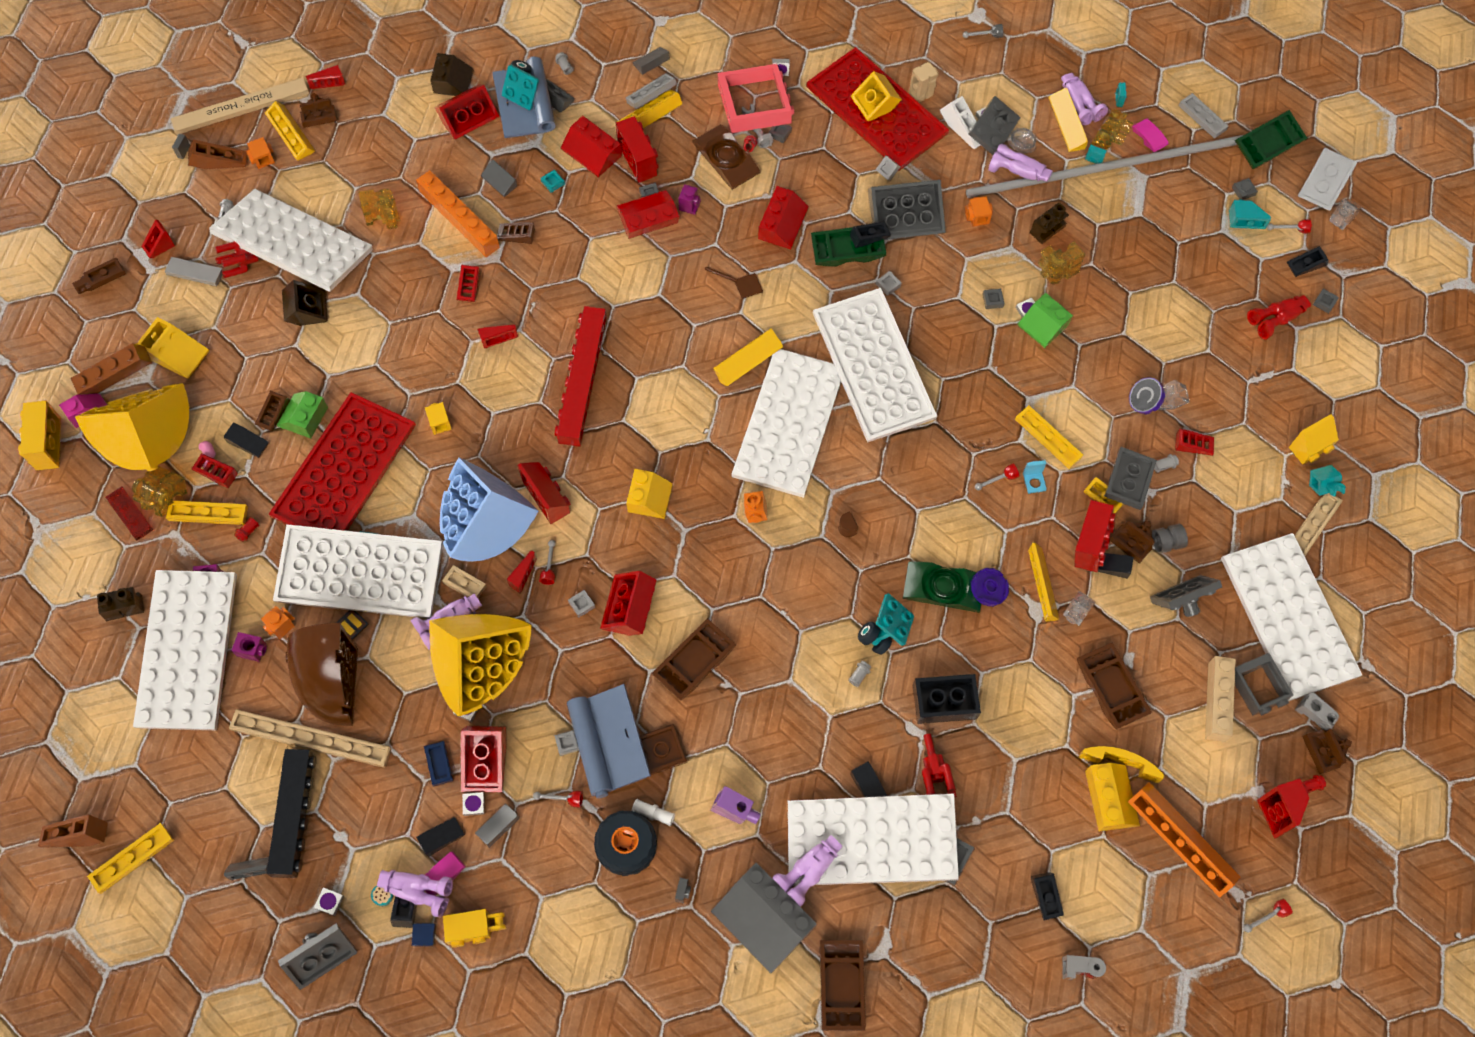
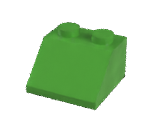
(1045, 320)
(303, 414)

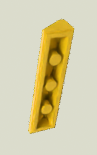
(656, 108)
(1068, 120)
(289, 131)
(748, 357)
(1043, 583)

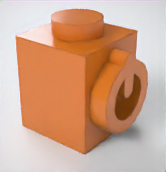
(260, 153)
(979, 211)
(755, 507)
(278, 622)

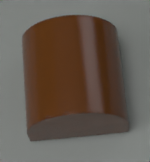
(847, 525)

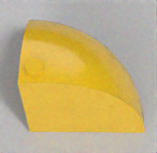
(139, 428)
(476, 657)

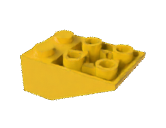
(172, 348)

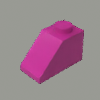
(80, 404)

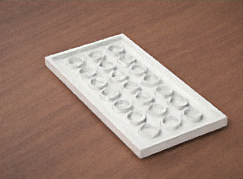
(291, 239)
(874, 365)
(788, 423)
(358, 571)
(1291, 615)
(185, 650)
(880, 837)

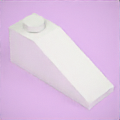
(960, 119)

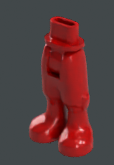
(1284, 311)

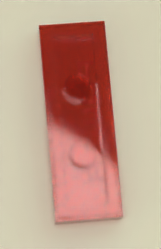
(129, 513)

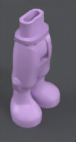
(1082, 97)
(1019, 164)
(458, 607)
(811, 865)
(412, 887)

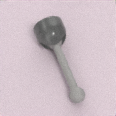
(996, 32)

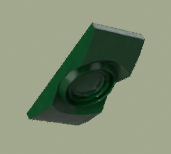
(1271, 139)
(836, 248)
(940, 586)

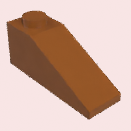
(215, 156)
(74, 832)

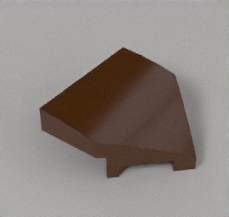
(317, 111)
(1134, 539)
(1327, 749)

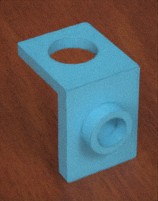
(1034, 471)

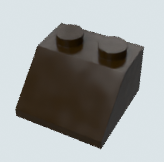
(450, 75)
(304, 304)

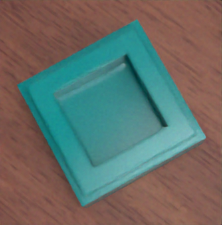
(1120, 94)
(1095, 154)
(552, 181)

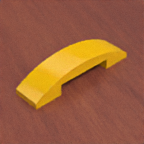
(1147, 769)

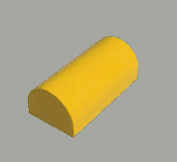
(1096, 491)

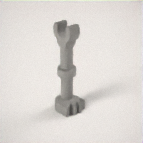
(763, 140)

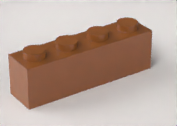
(111, 369)

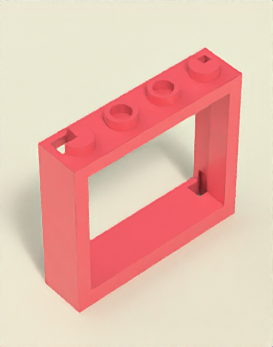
(759, 119)

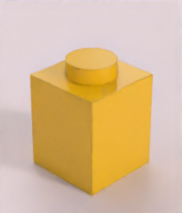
(438, 418)

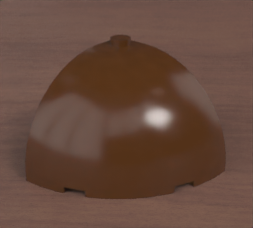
(324, 671)

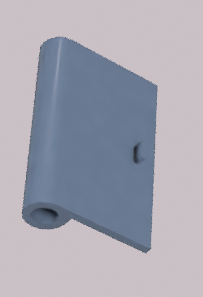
(518, 120)
(601, 735)

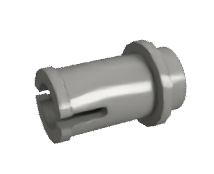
(562, 60)
(225, 206)
(1166, 463)
(860, 673)

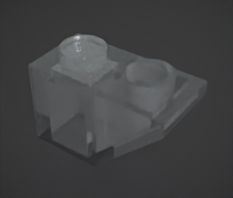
(1344, 213)
(1175, 395)
(1079, 608)

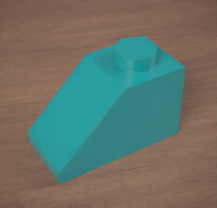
(1247, 215)

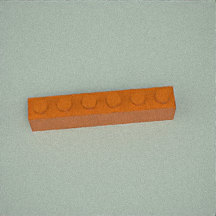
(458, 214)
(1184, 840)

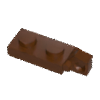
(99, 276)

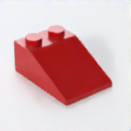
(483, 758)

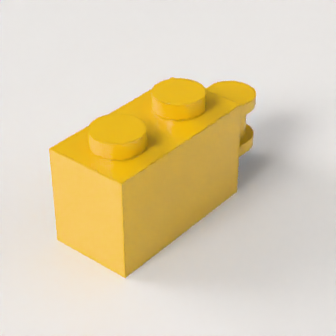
(471, 927)

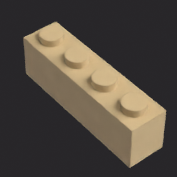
(1220, 699)

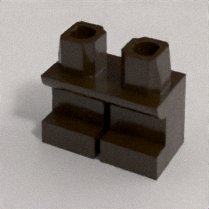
(1049, 223)
(120, 603)

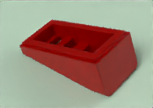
(326, 78)
(465, 269)
(497, 334)
(1188, 447)
(224, 478)
(520, 575)

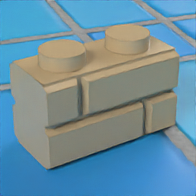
(923, 82)

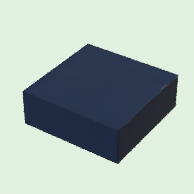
(423, 934)

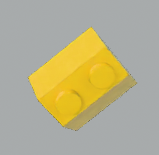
(875, 96)
(1315, 440)
(648, 494)

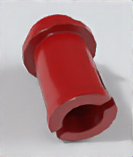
(750, 147)
(243, 533)
(1315, 783)

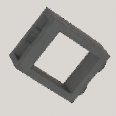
(1275, 677)

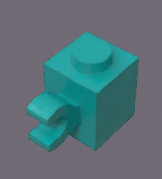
(1326, 480)

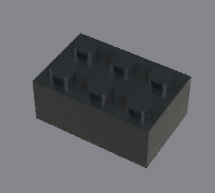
(946, 698)

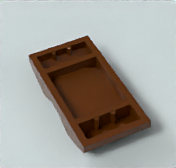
(726, 156)
(694, 659)
(1113, 686)
(842, 985)

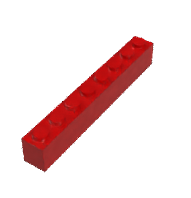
(581, 376)

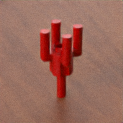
(239, 257)
(936, 770)

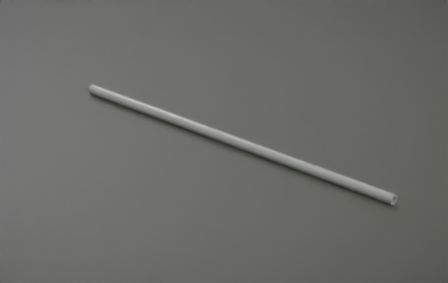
(1110, 165)

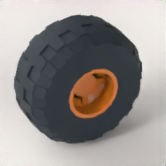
(625, 843)

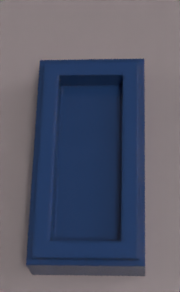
(438, 763)

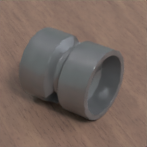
(1172, 537)

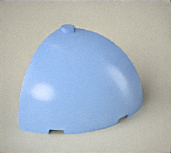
(481, 514)

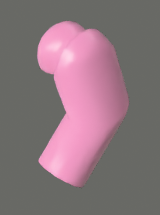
(207, 449)

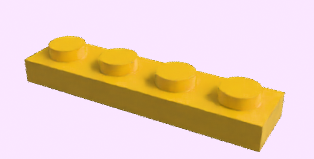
(1049, 437)
(207, 512)
(130, 858)

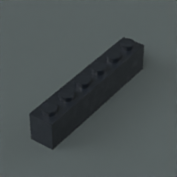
(291, 814)

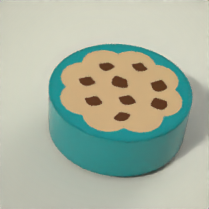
(381, 897)

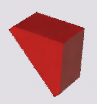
(157, 240)

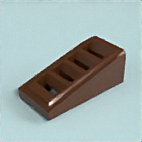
(527, 227)
(272, 396)

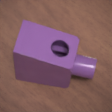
(727, 803)

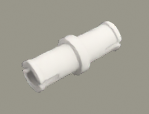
(653, 812)

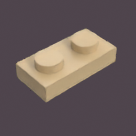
(463, 582)

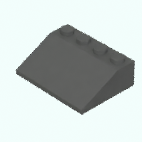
(908, 208)
(763, 918)

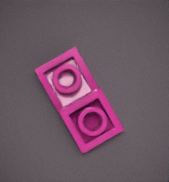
(1151, 134)
(448, 866)

